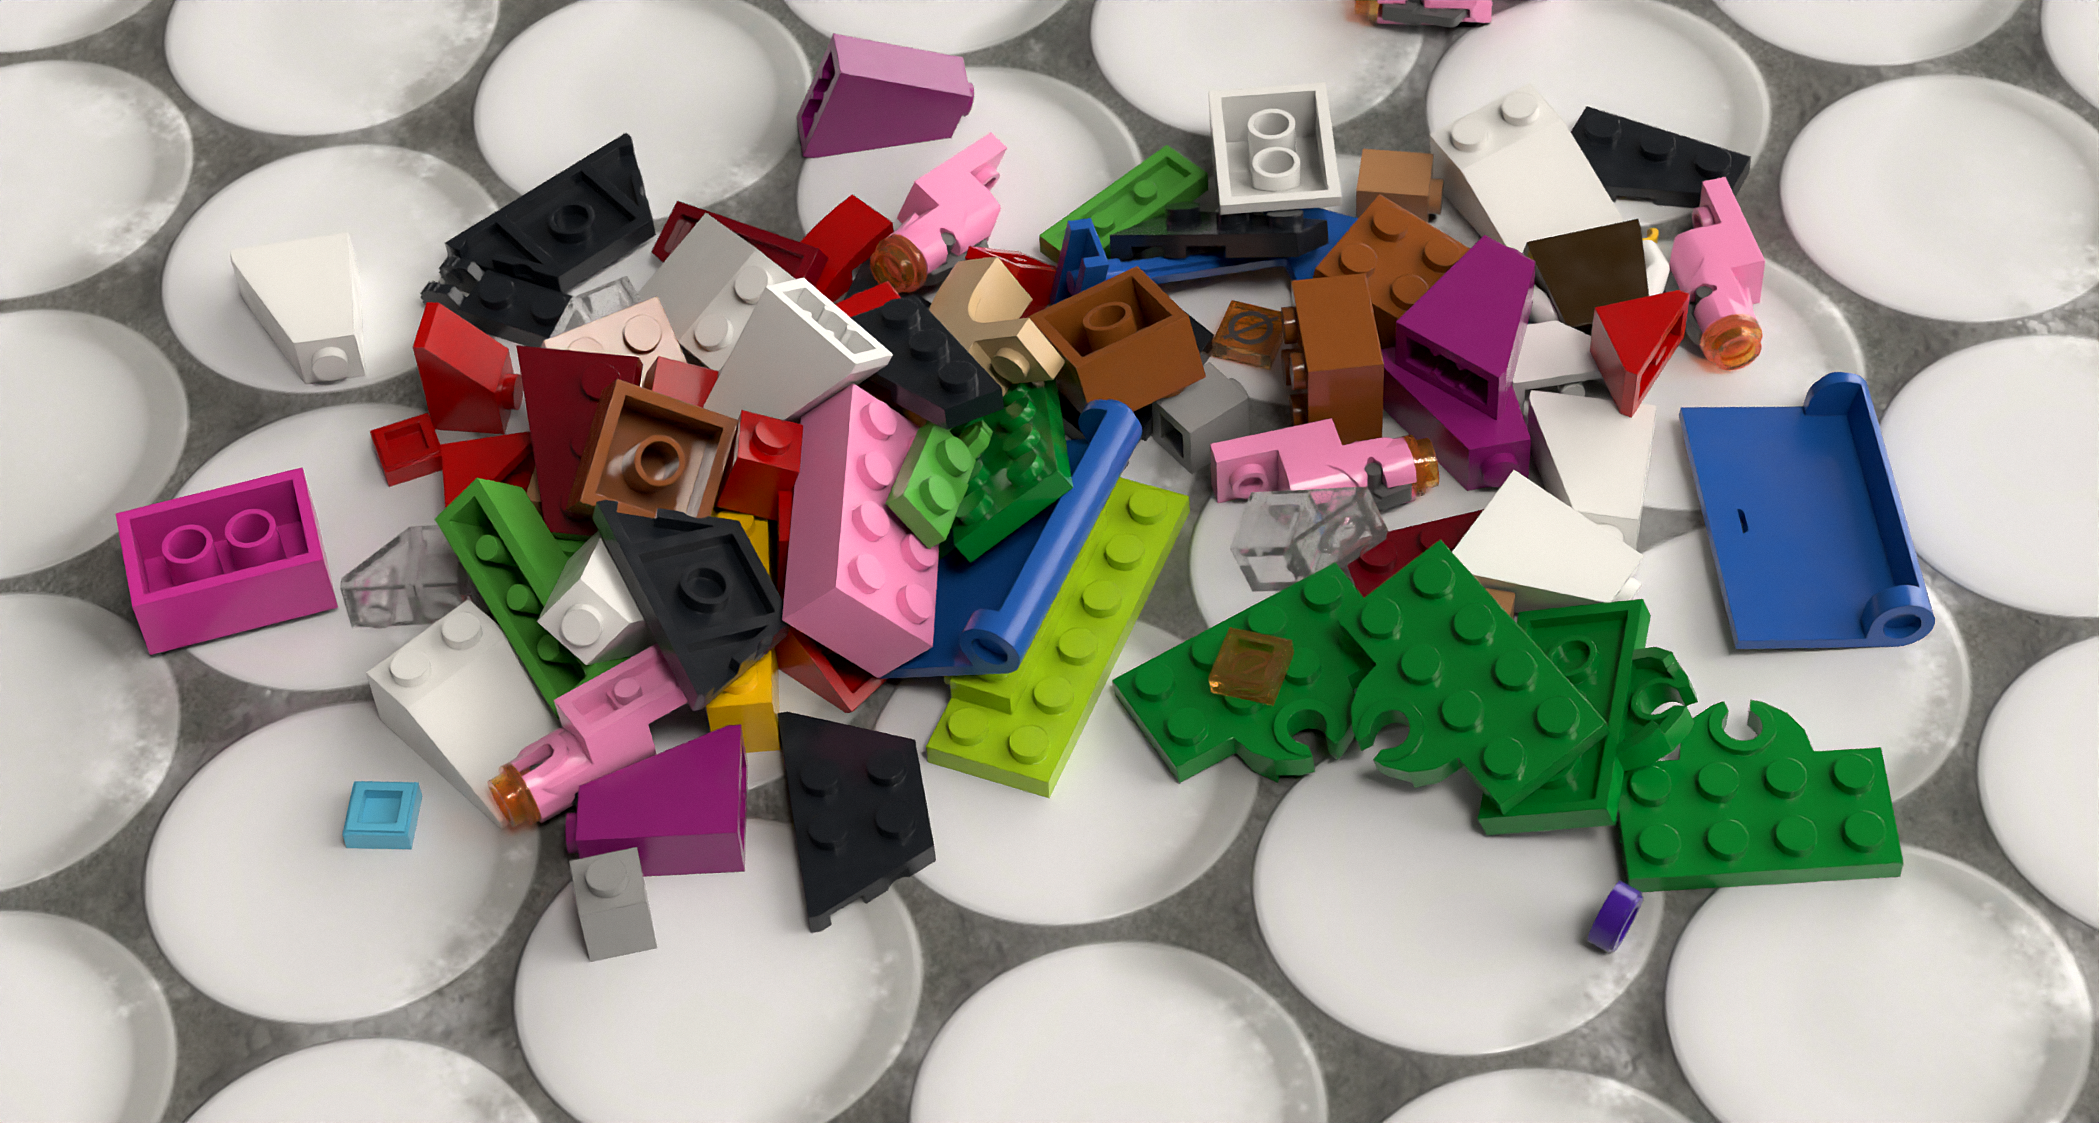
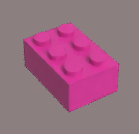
(225, 561)

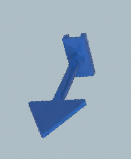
(1084, 262)

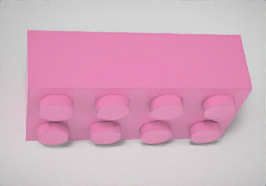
(852, 563)

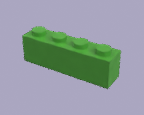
(515, 571)

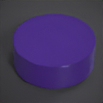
(1615, 917)

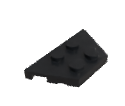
(567, 223)
(697, 592)
(854, 811)

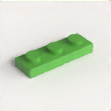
(1133, 199)

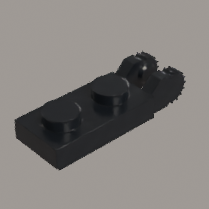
(497, 302)

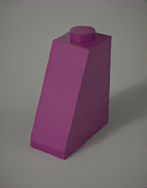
(881, 97)
(1471, 326)
(1465, 440)
(675, 807)

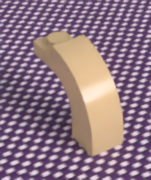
(982, 311)

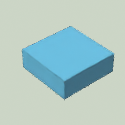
(382, 815)

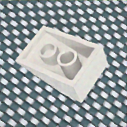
(1273, 148)
(1519, 172)
(711, 289)
(462, 702)

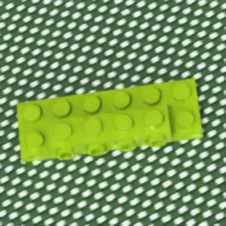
(1028, 721)

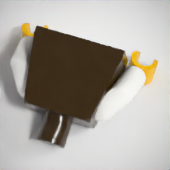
(1593, 271)

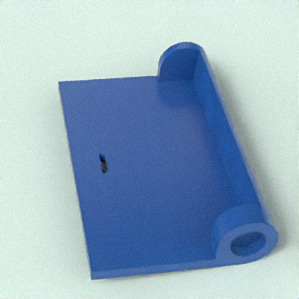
(1820, 517)
(998, 601)

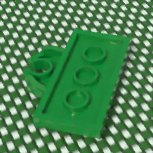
(1016, 473)
(1607, 662)
(1462, 684)
(1199, 728)
(1756, 810)

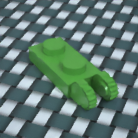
(936, 479)

